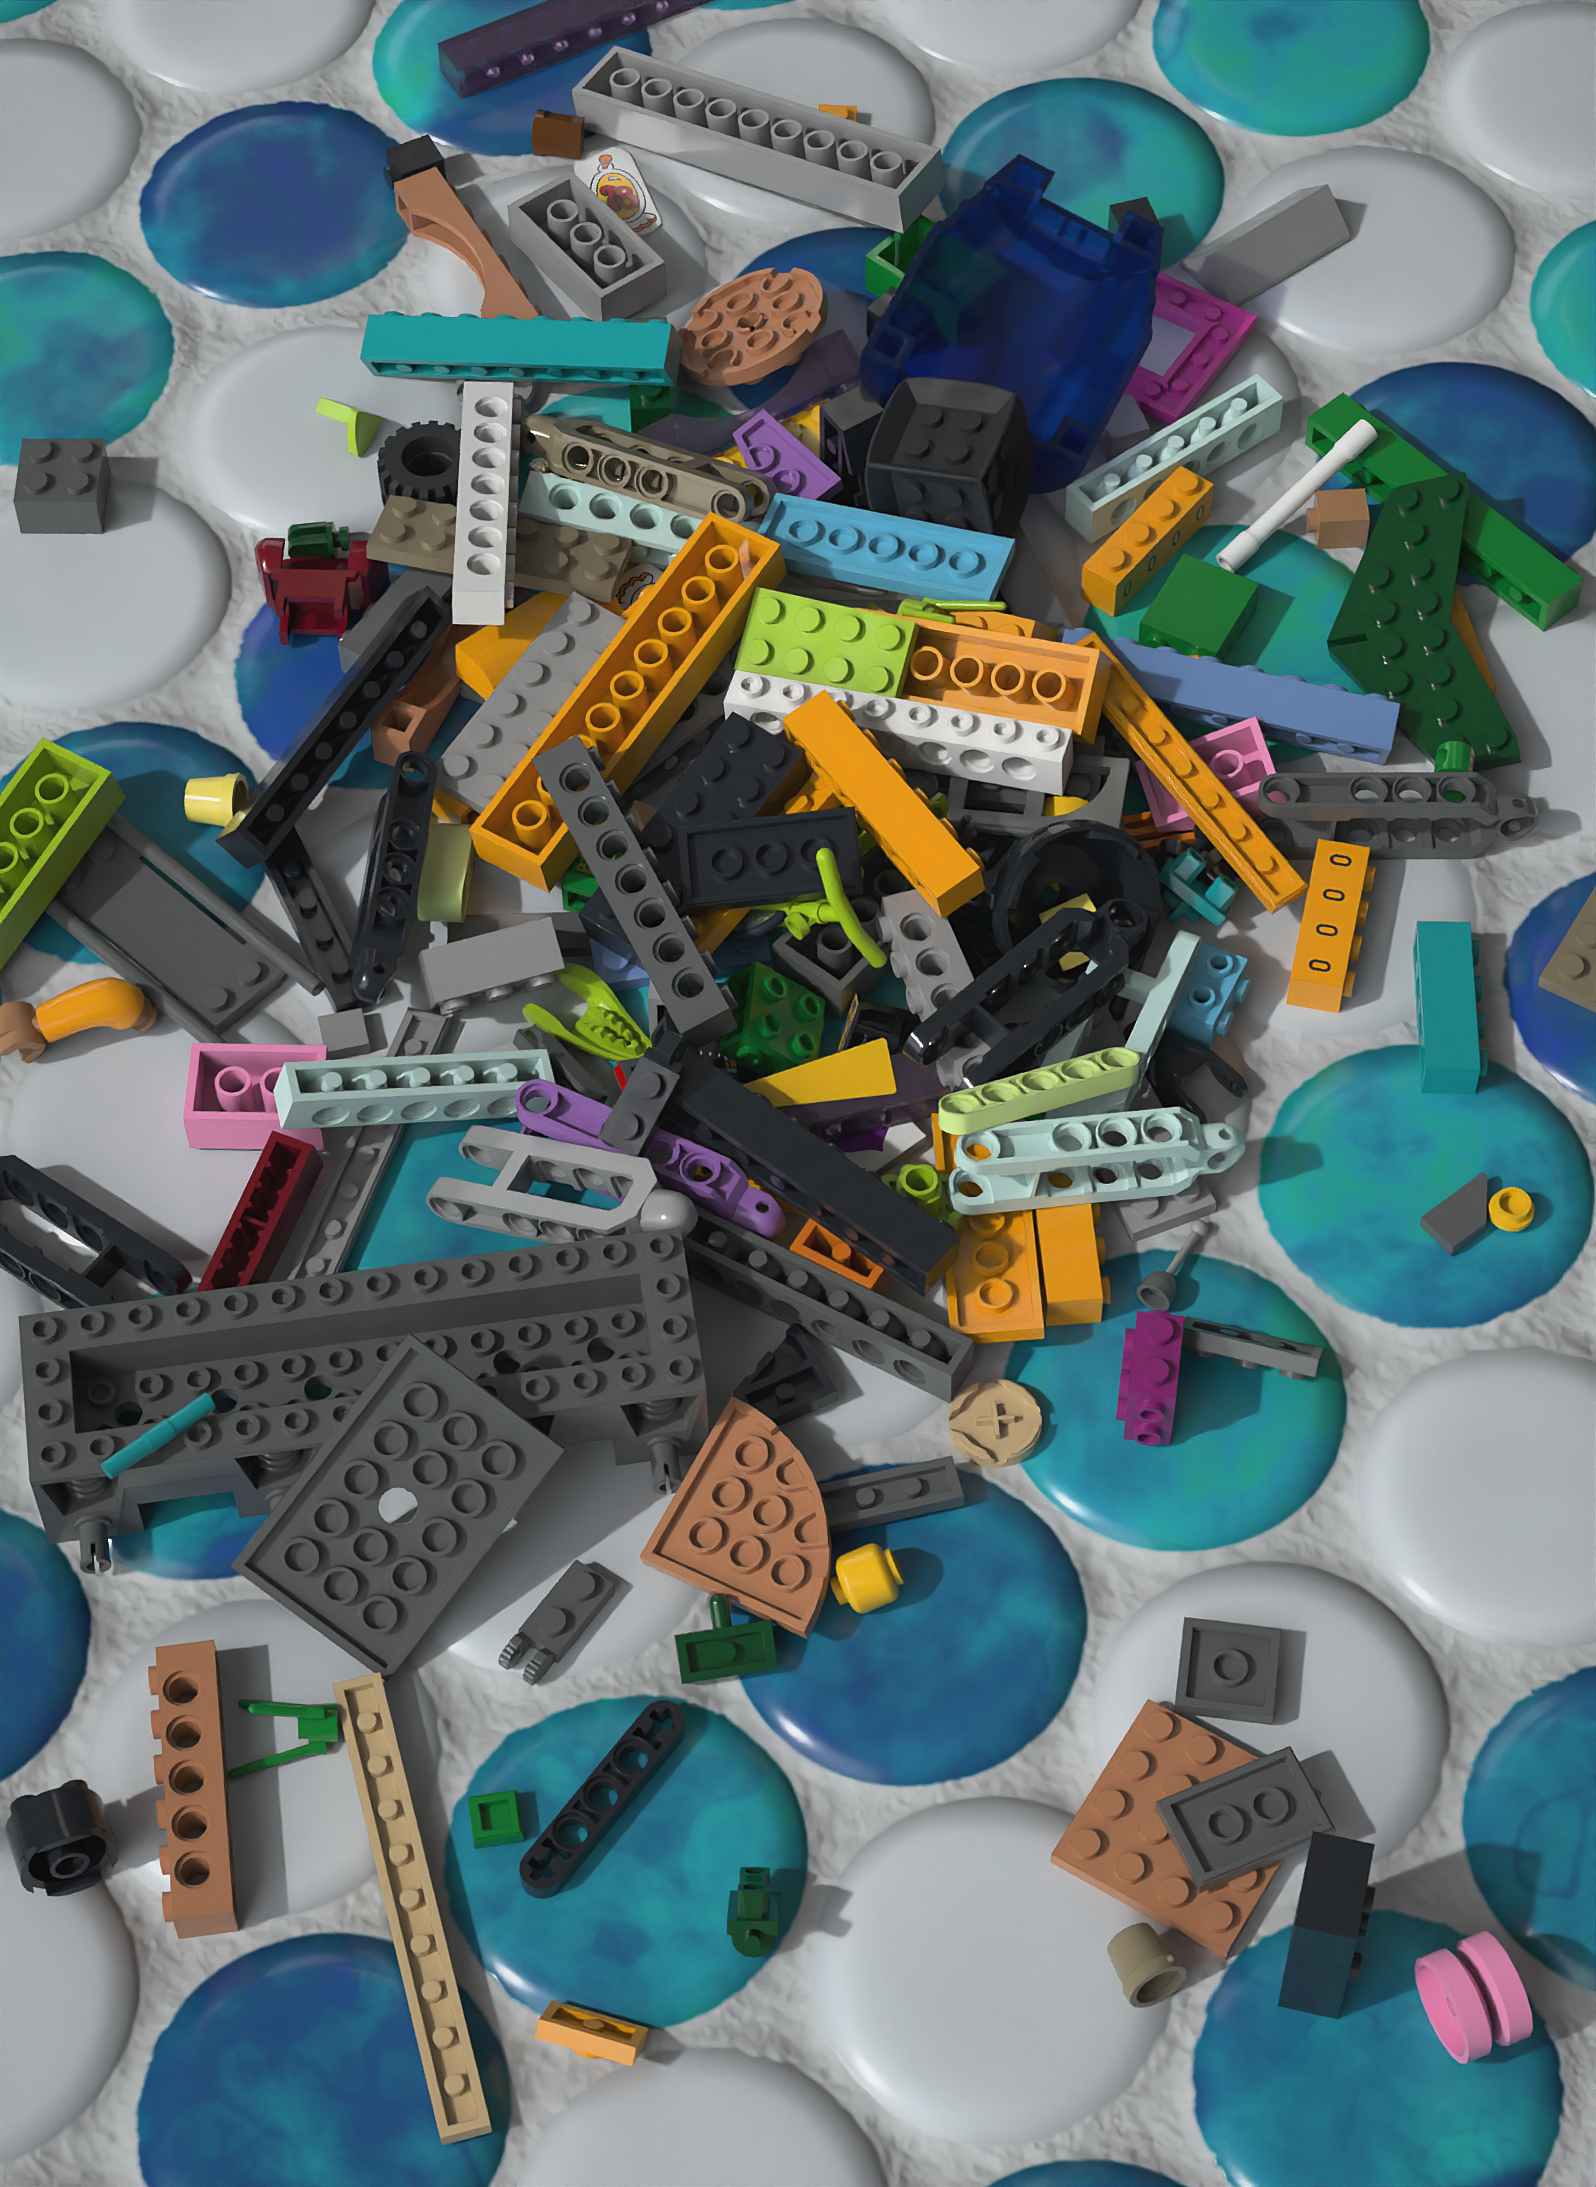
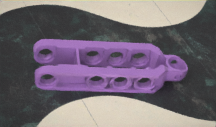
(726, 1194)

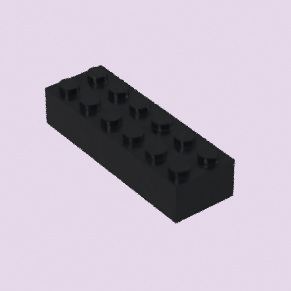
(734, 778)

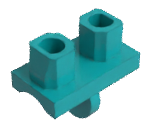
(1181, 881)

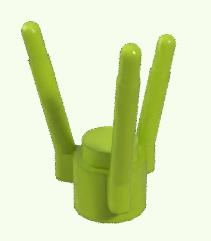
(929, 607)

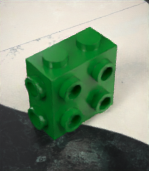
(775, 1021)

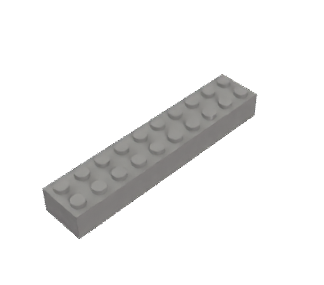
(760, 138)

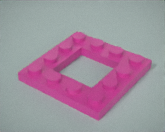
(1219, 335)

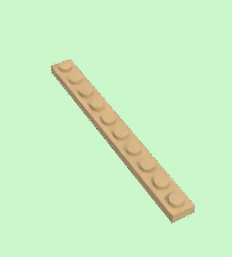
(412, 1910)

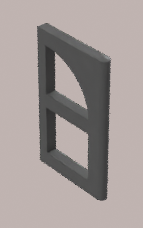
(1105, 807)

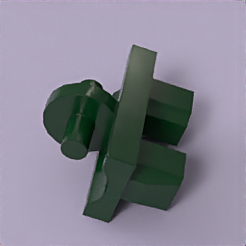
(753, 1912)

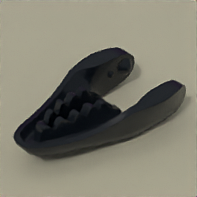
(1175, 1061)

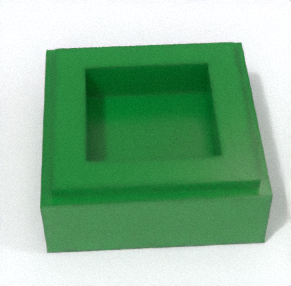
(495, 1819)

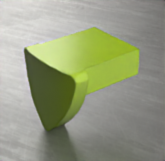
(361, 424)

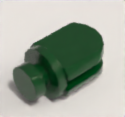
(317, 540)

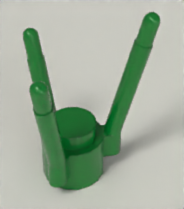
(315, 1723)

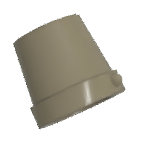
(1145, 1965)

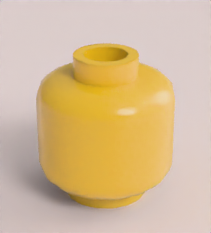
(867, 1578)

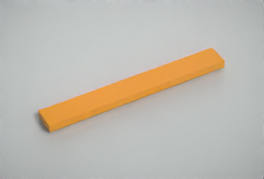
(1197, 787)

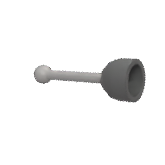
(1159, 1287)

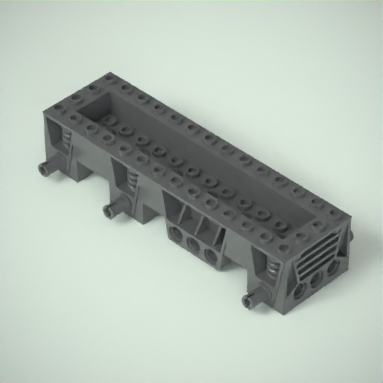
(338, 1331)

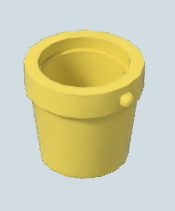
(215, 798)

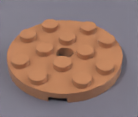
(786, 317)

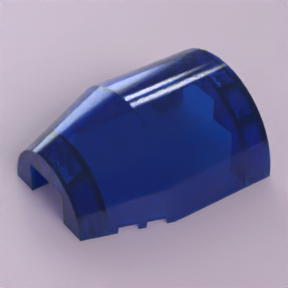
(1027, 304)

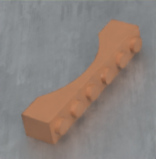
(435, 214)
(422, 705)

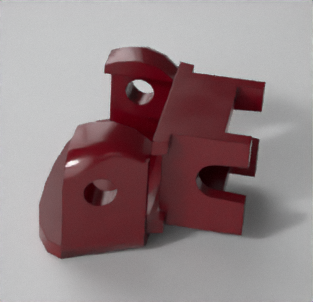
(318, 592)

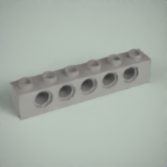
(938, 953)

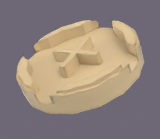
(995, 1423)

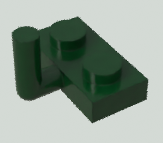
(726, 1647)

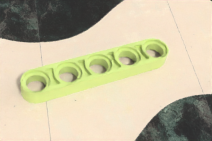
(1038, 1090)

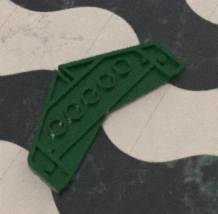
(1399, 631)

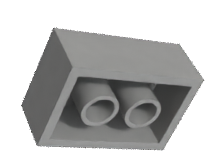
(490, 966)

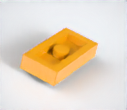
(591, 2033)

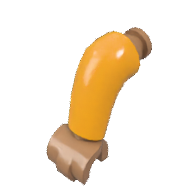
(92, 1004)

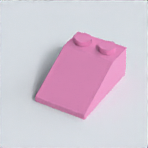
(1235, 756)

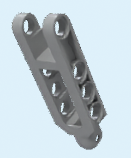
(529, 1158)

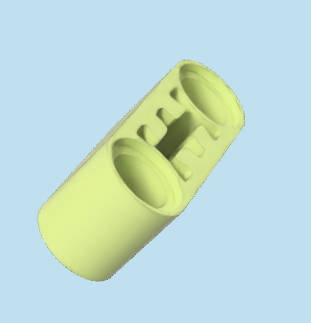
(446, 873)

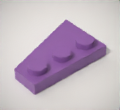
(783, 458)

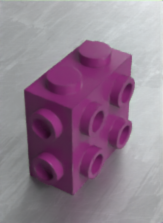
(1150, 1377)

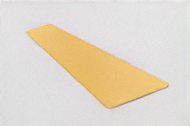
(841, 1076)

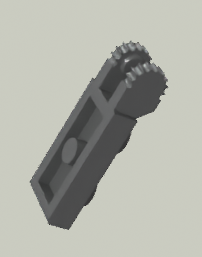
(558, 1620)

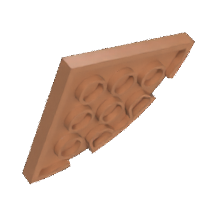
(749, 1523)

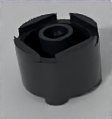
(61, 1839)

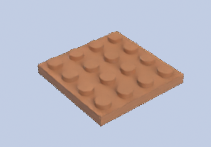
(1125, 1848)

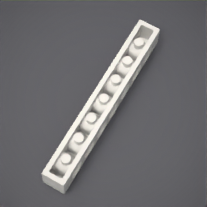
(484, 506)
(922, 733)

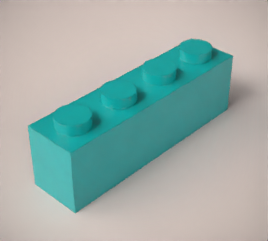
(1447, 1007)

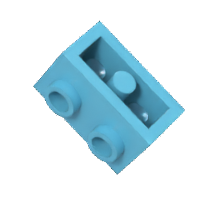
(1210, 995)

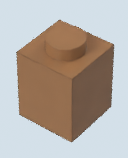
(1339, 518)

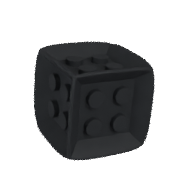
(952, 456)

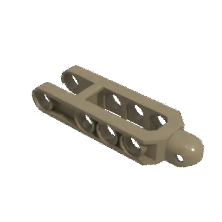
(687, 488)

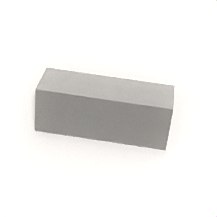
(1269, 246)

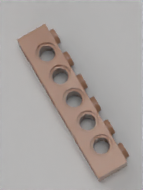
(213, 1904)

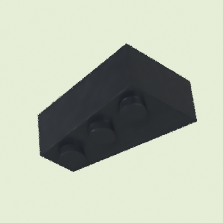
(845, 437)

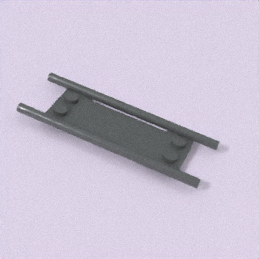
(166, 941)

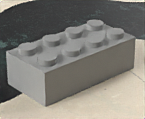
(587, 249)

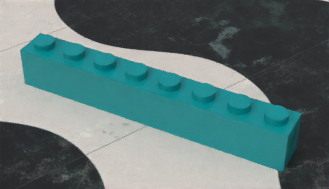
(522, 349)

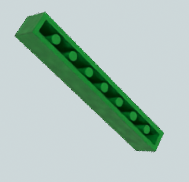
(1491, 546)

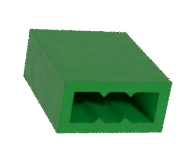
(1199, 610)

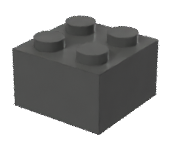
(62, 486)

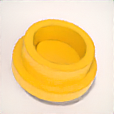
(1511, 1209)

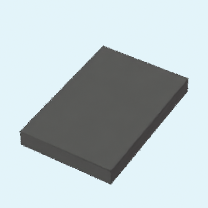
(1244, 1819)

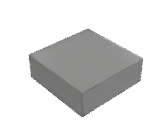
(344, 1033)

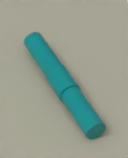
(158, 1436)

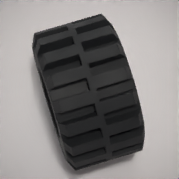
(418, 453)

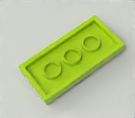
(826, 644)

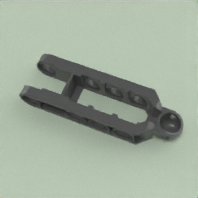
(1328, 810)

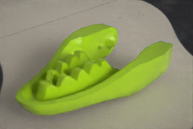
(605, 1026)

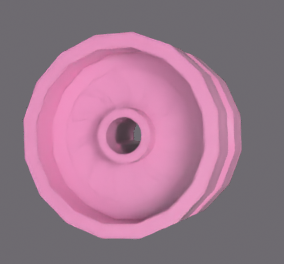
(1473, 1997)

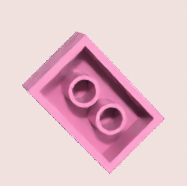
(233, 1096)

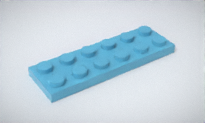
(887, 550)

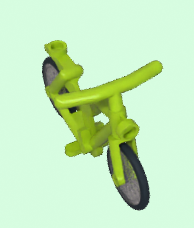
(836, 907)

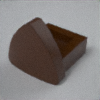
(558, 134)

